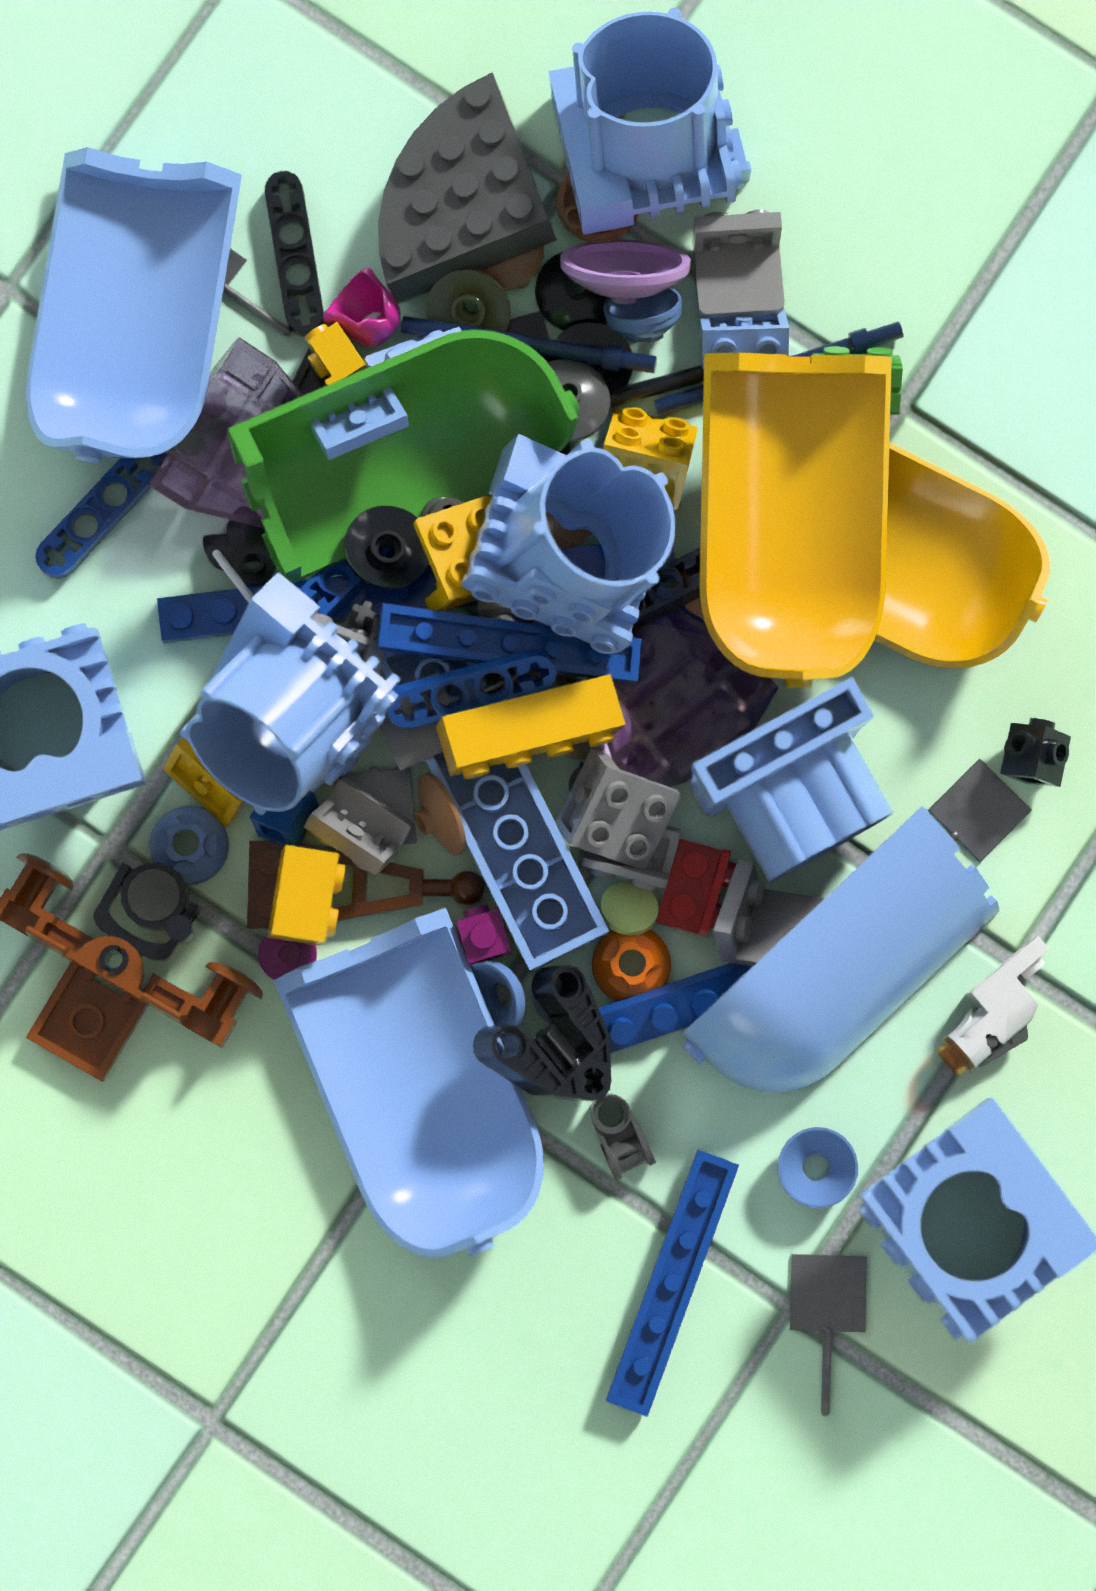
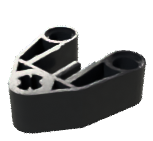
(570, 1052)

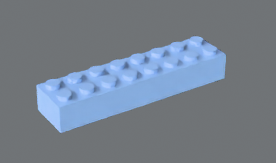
(514, 844)

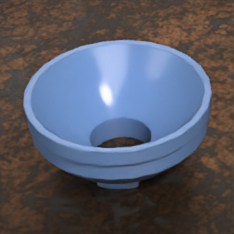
(646, 318)
(212, 846)
(488, 976)
(841, 1162)

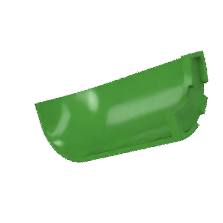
(462, 407)

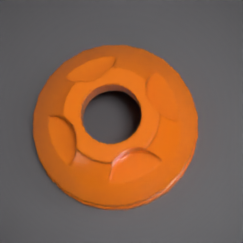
(617, 984)

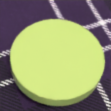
(629, 909)

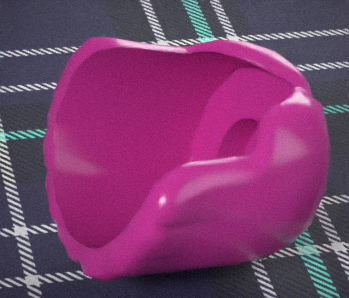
(357, 301)

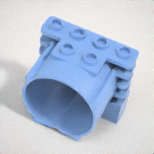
(636, 166)
(583, 490)
(286, 703)
(106, 754)
(796, 782)
(1053, 1232)

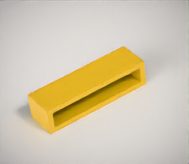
(530, 726)

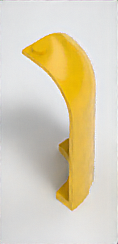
(794, 510)
(957, 568)

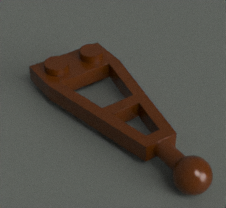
(264, 856)

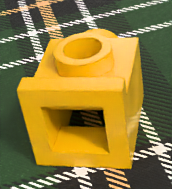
(333, 353)

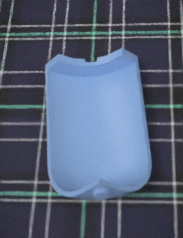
(129, 304)
(846, 964)
(424, 1124)

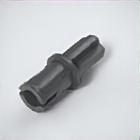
(363, 618)

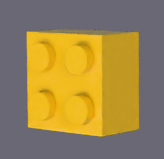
(304, 895)

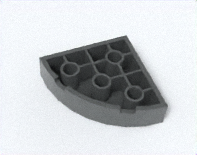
(459, 194)

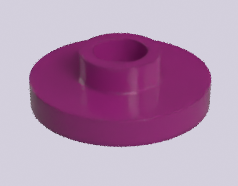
(283, 956)

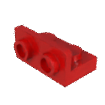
(694, 888)

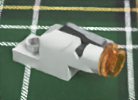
(1001, 1013)

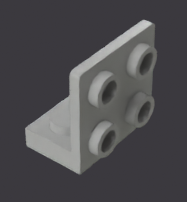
(616, 812)
(756, 917)

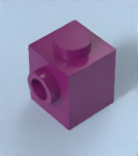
(483, 934)

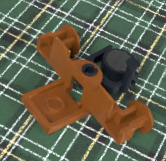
(86, 1019)

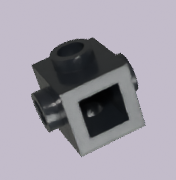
(1035, 753)

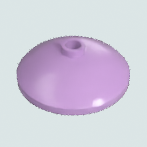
(625, 268)

